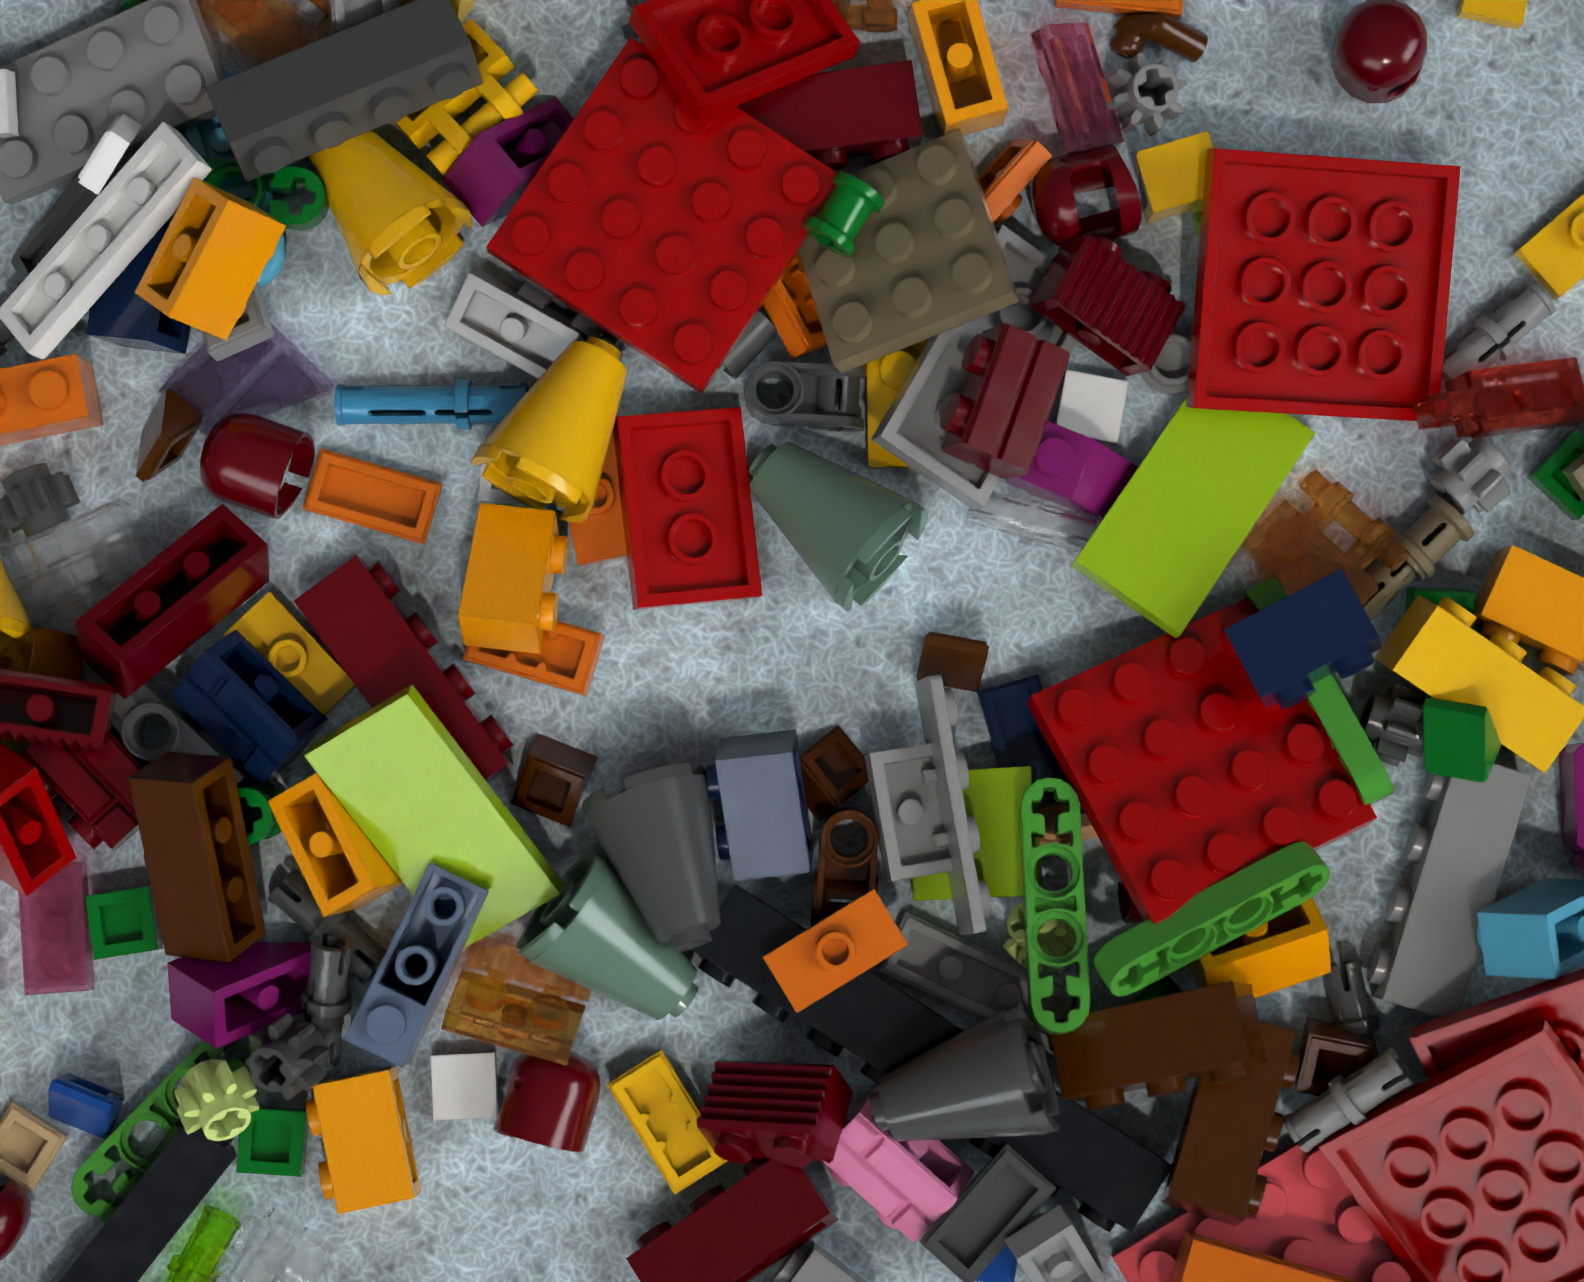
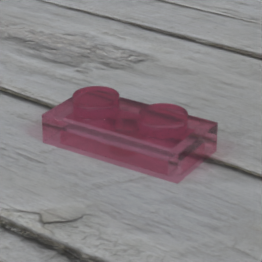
(1076, 86)
(57, 934)

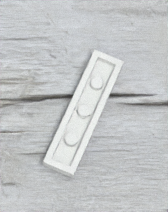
(102, 241)

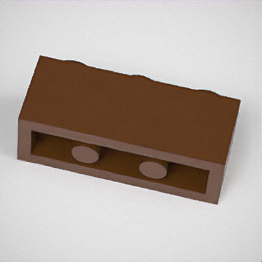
(197, 856)
(1160, 1045)
(1227, 1135)

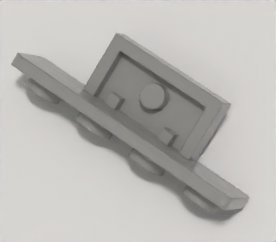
(923, 808)

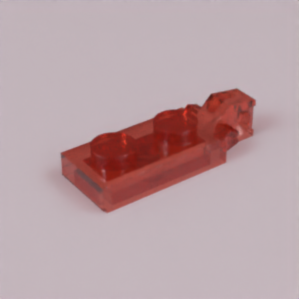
(1507, 399)

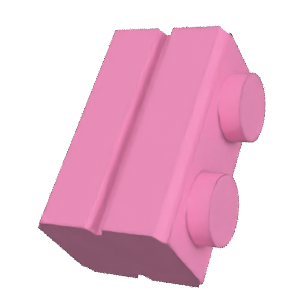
(903, 1180)

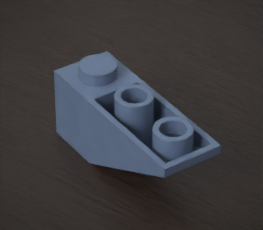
(417, 966)

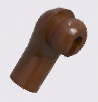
(1157, 29)

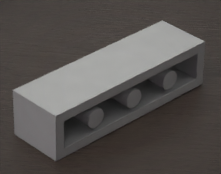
(1452, 877)

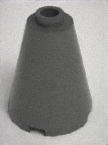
(663, 849)
(972, 1086)

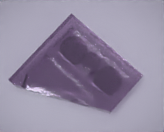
(251, 381)

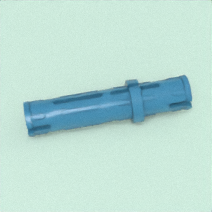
(432, 404)

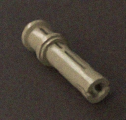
(1421, 558)

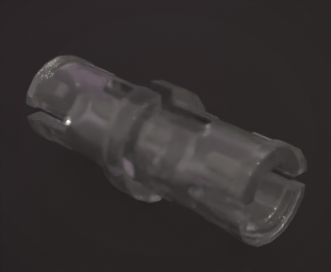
(1033, 521)

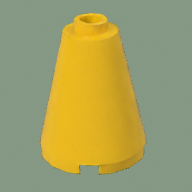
(389, 212)
(559, 432)

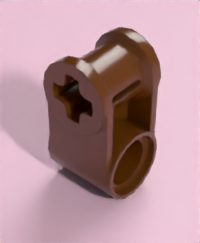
(843, 874)

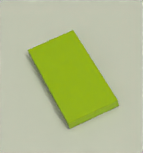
(1190, 509)
(431, 805)

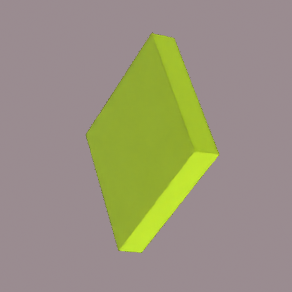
(995, 803)

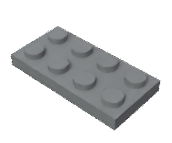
(67, 94)
(913, 420)

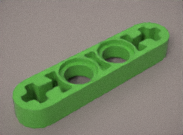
(1337, 717)
(1062, 905)
(1212, 919)
(157, 1107)

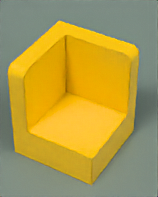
(1173, 176)

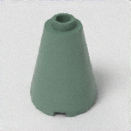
(836, 520)
(605, 944)

